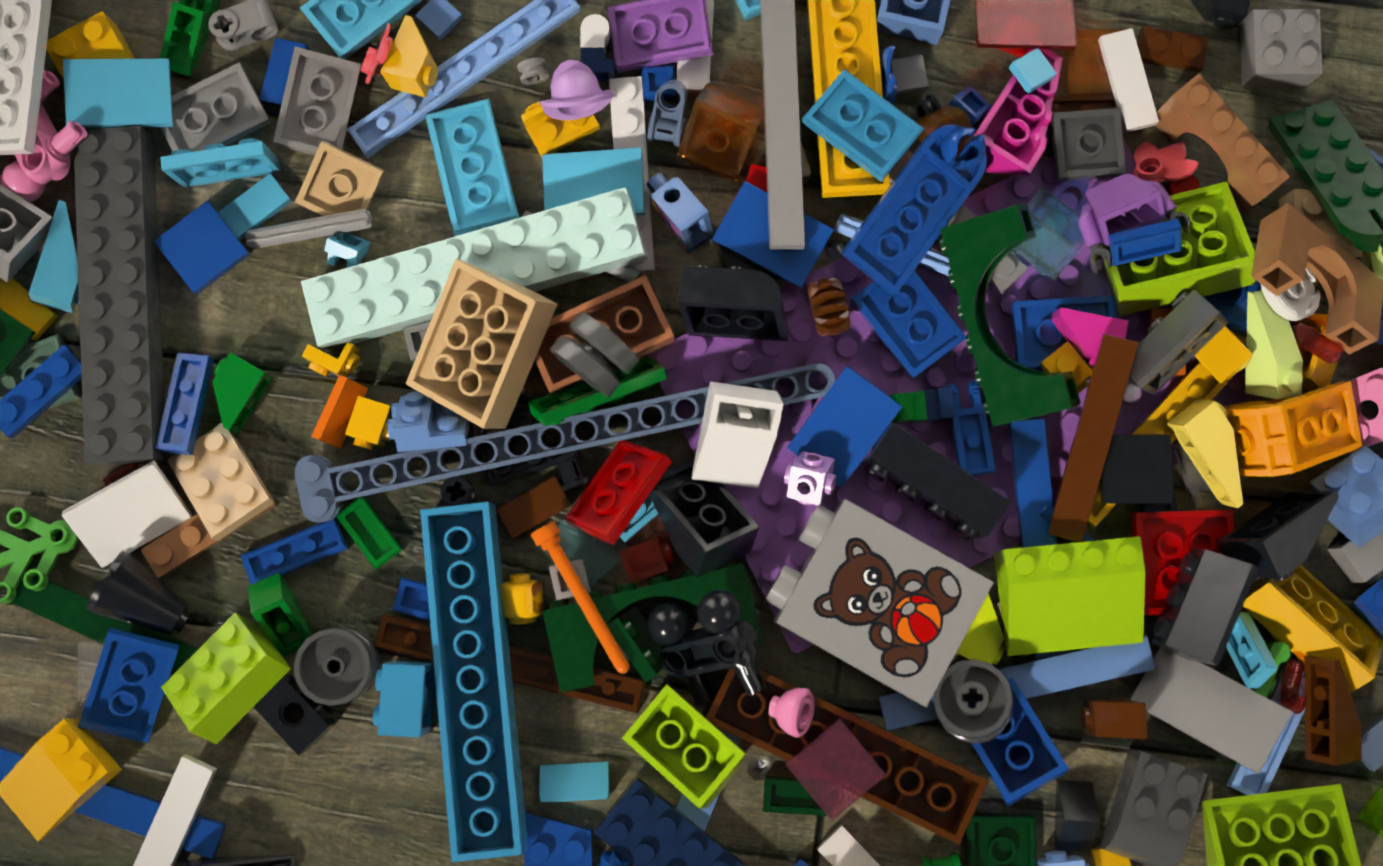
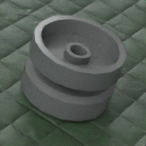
(598, 349)
(317, 664)
(967, 681)

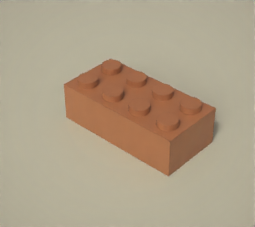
(627, 311)

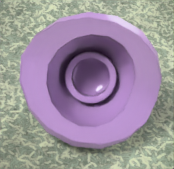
(575, 93)

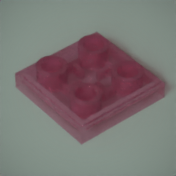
(835, 769)

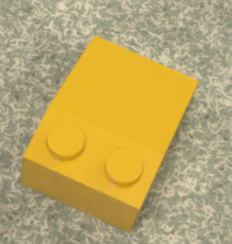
(90, 39)
(57, 777)

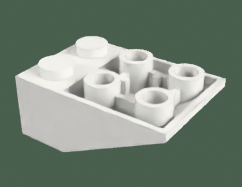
(736, 434)

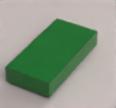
(370, 532)

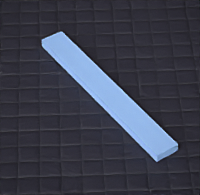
(462, 72)

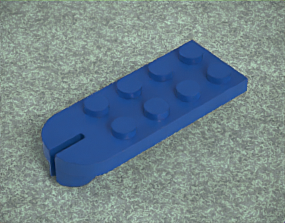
(917, 206)

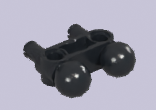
(719, 645)

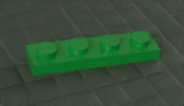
(583, 398)

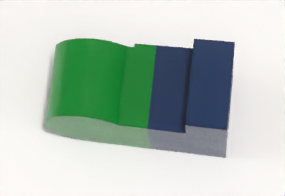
(925, 406)

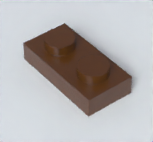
(1172, 49)

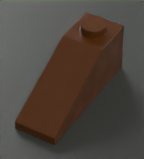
(1330, 714)

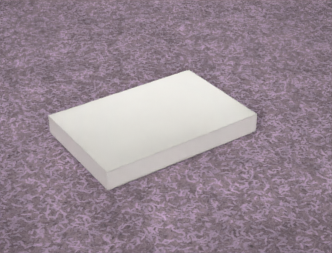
(127, 514)

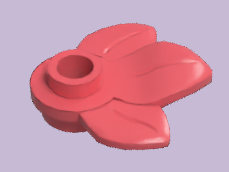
(376, 57)
(1163, 164)

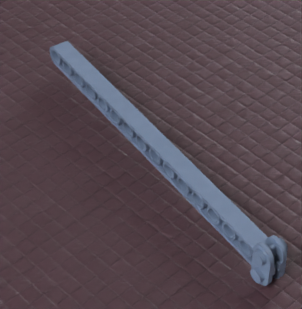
(323, 487)

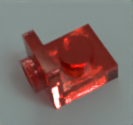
(647, 559)

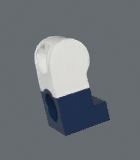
(594, 40)

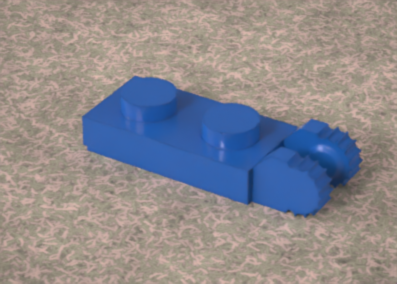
(972, 434)

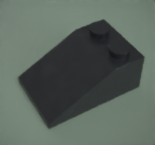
(702, 520)
(1281, 533)

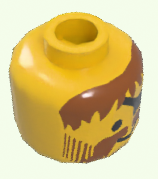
(522, 599)

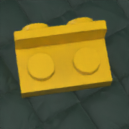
(553, 134)

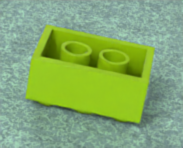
(225, 678)

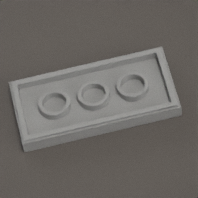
(1212, 709)

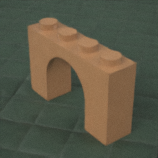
(1248, 164)
(1354, 293)

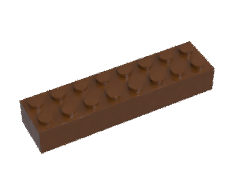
(916, 781)

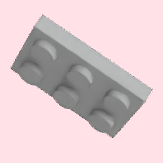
(316, 101)
(215, 111)

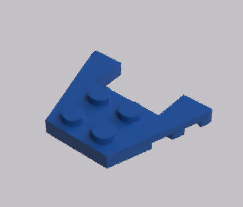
(557, 843)

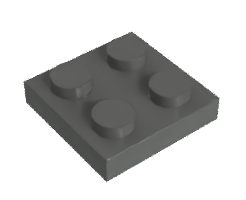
(1088, 144)

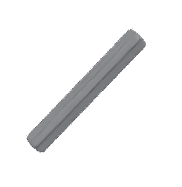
(309, 228)

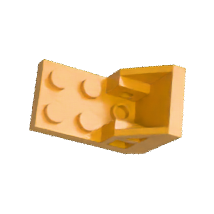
(1294, 432)

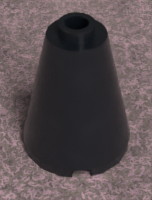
(137, 598)

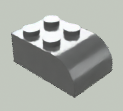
(1153, 810)

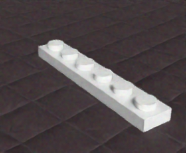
(630, 132)

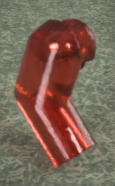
(1290, 687)

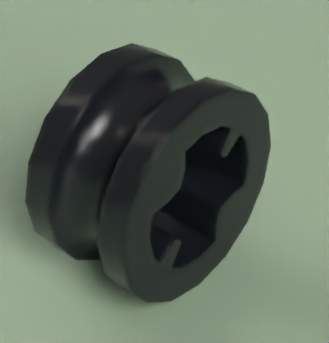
(927, 106)

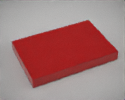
(617, 491)

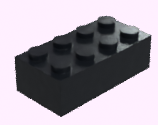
(935, 482)

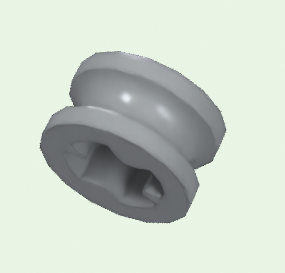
(533, 71)

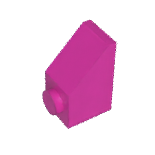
(1086, 329)

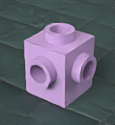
(810, 478)

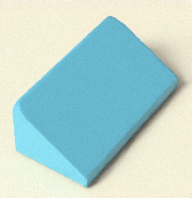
(574, 782)

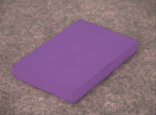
(659, 32)

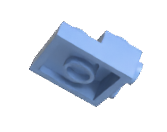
(424, 425)

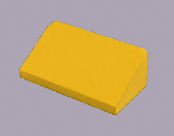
(1224, 355)

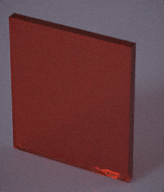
(1025, 24)

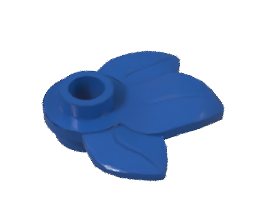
(889, 85)

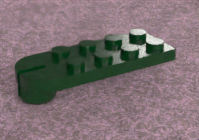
(1336, 170)

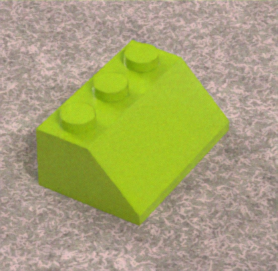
(685, 747)

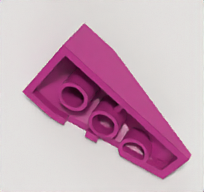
(1019, 124)

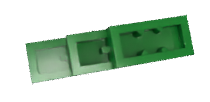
(187, 33)

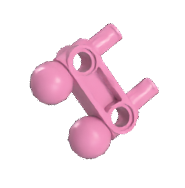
(51, 154)

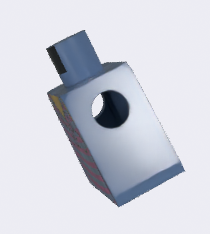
(680, 211)

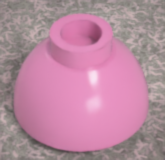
(793, 711)

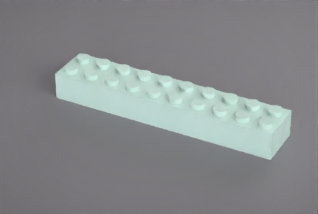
(528, 251)

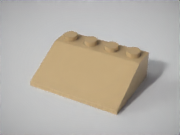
(480, 345)

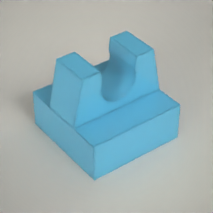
(346, 247)

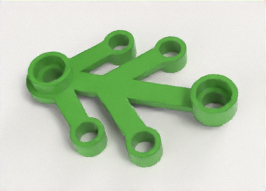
(22, 552)

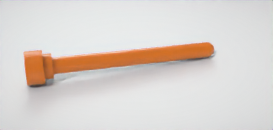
(549, 540)

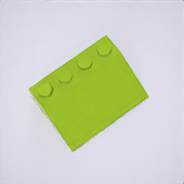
(1212, 258)
(1071, 595)
(1280, 829)

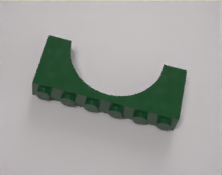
(973, 254)
(575, 641)

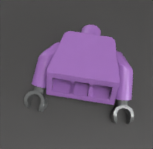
(1122, 206)

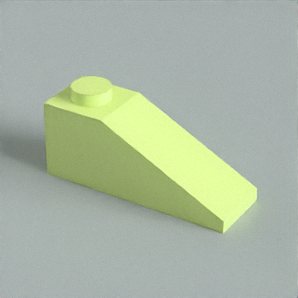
(1276, 359)

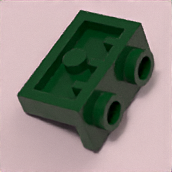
(634, 638)

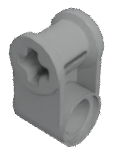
(246, 22)

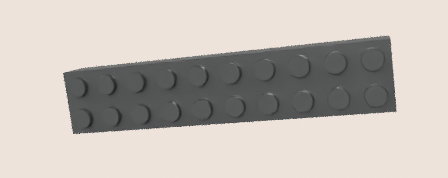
(119, 296)

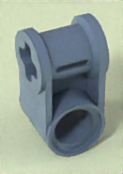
(666, 119)

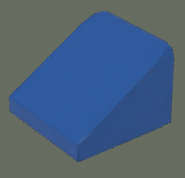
(972, 104)

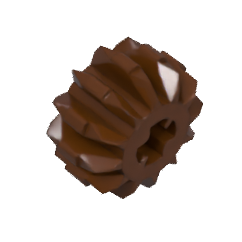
(829, 306)

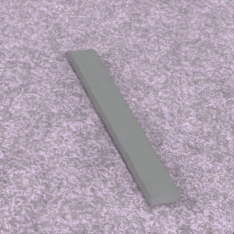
(782, 125)

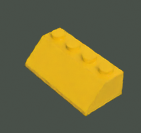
(1315, 624)

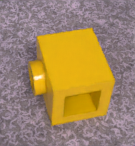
(369, 423)

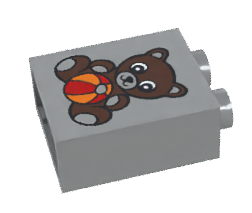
(878, 599)

